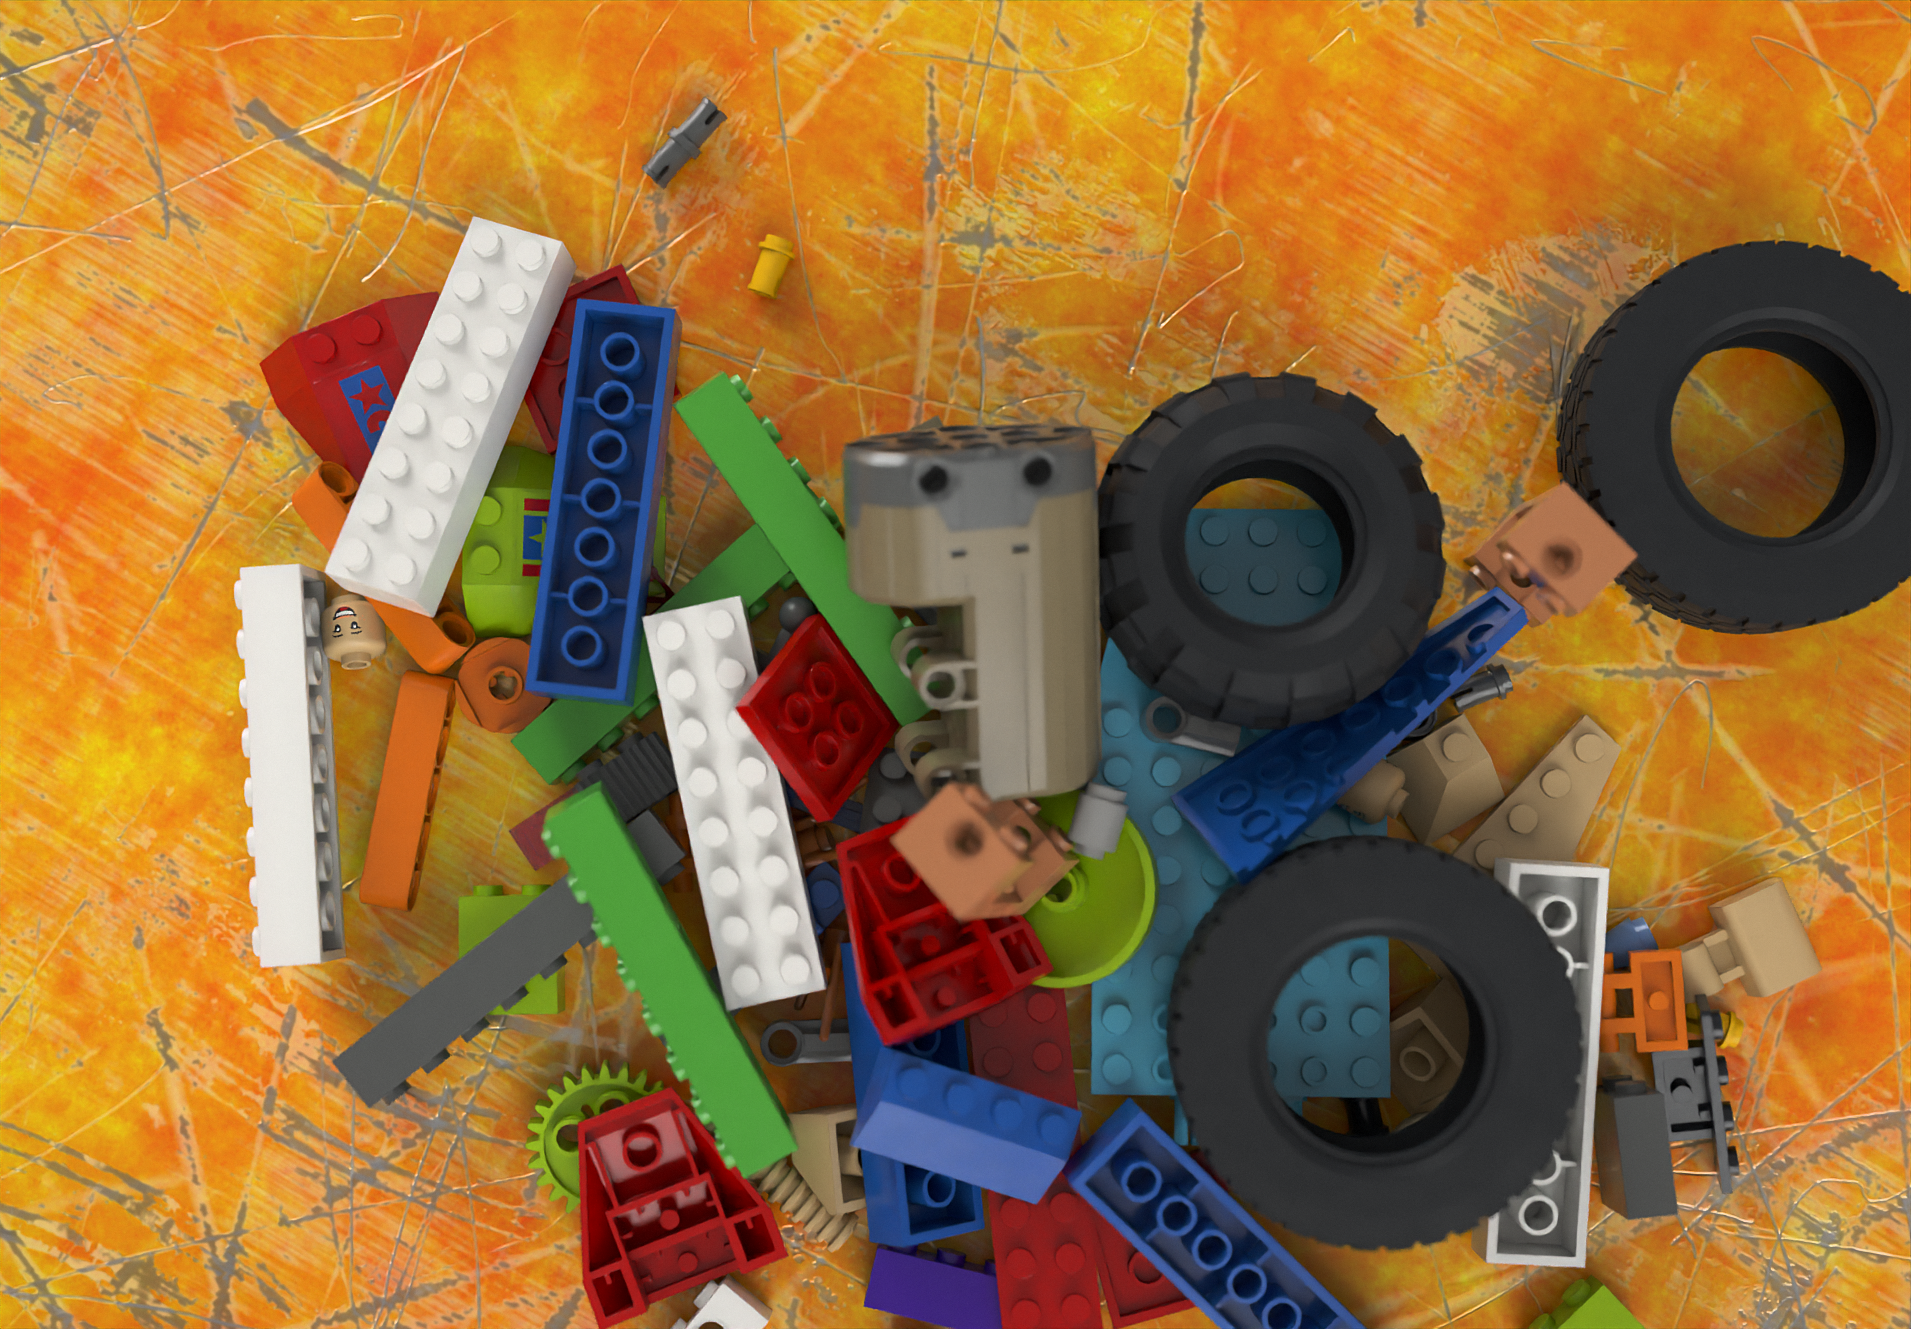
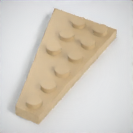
(1541, 812)

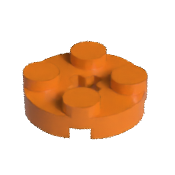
(478, 679)

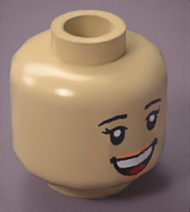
(352, 632)
(1376, 794)

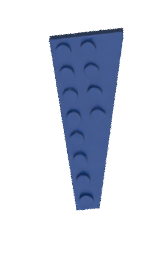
(1294, 774)

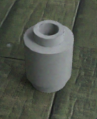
(1098, 820)

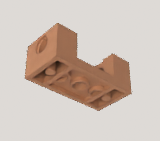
(1561, 550)
(978, 855)

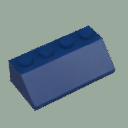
(964, 1126)

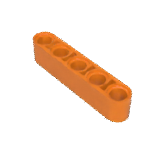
(433, 642)
(408, 791)

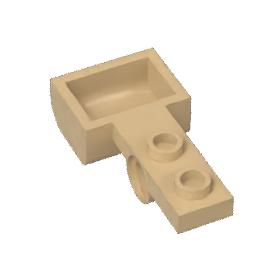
(1754, 940)

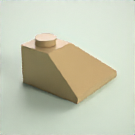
(1446, 779)
(1427, 1046)
(827, 1159)

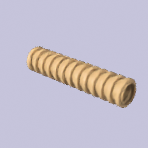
(796, 1196)

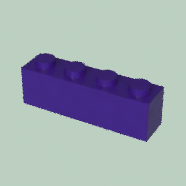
(934, 1287)

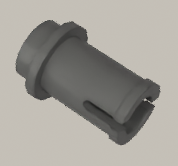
(1482, 688)

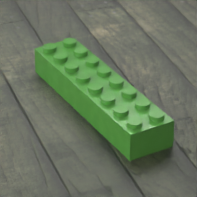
(671, 978)

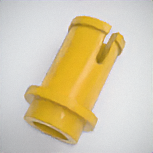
(771, 266)
(1731, 1025)

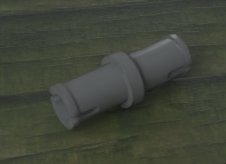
(684, 142)

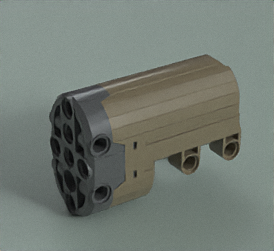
(1007, 549)

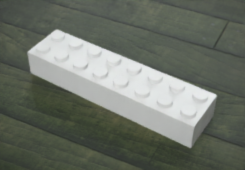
(452, 417)
(290, 766)
(734, 806)
(1552, 1214)

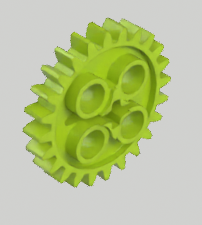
(556, 1153)

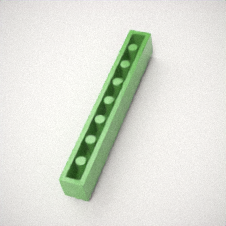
(800, 532)
(574, 729)

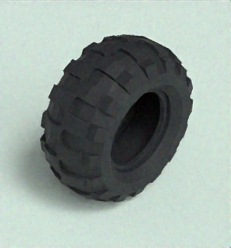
(1337, 456)

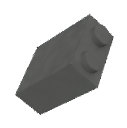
(1633, 1149)

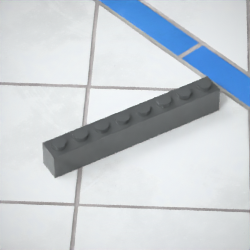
(488, 977)

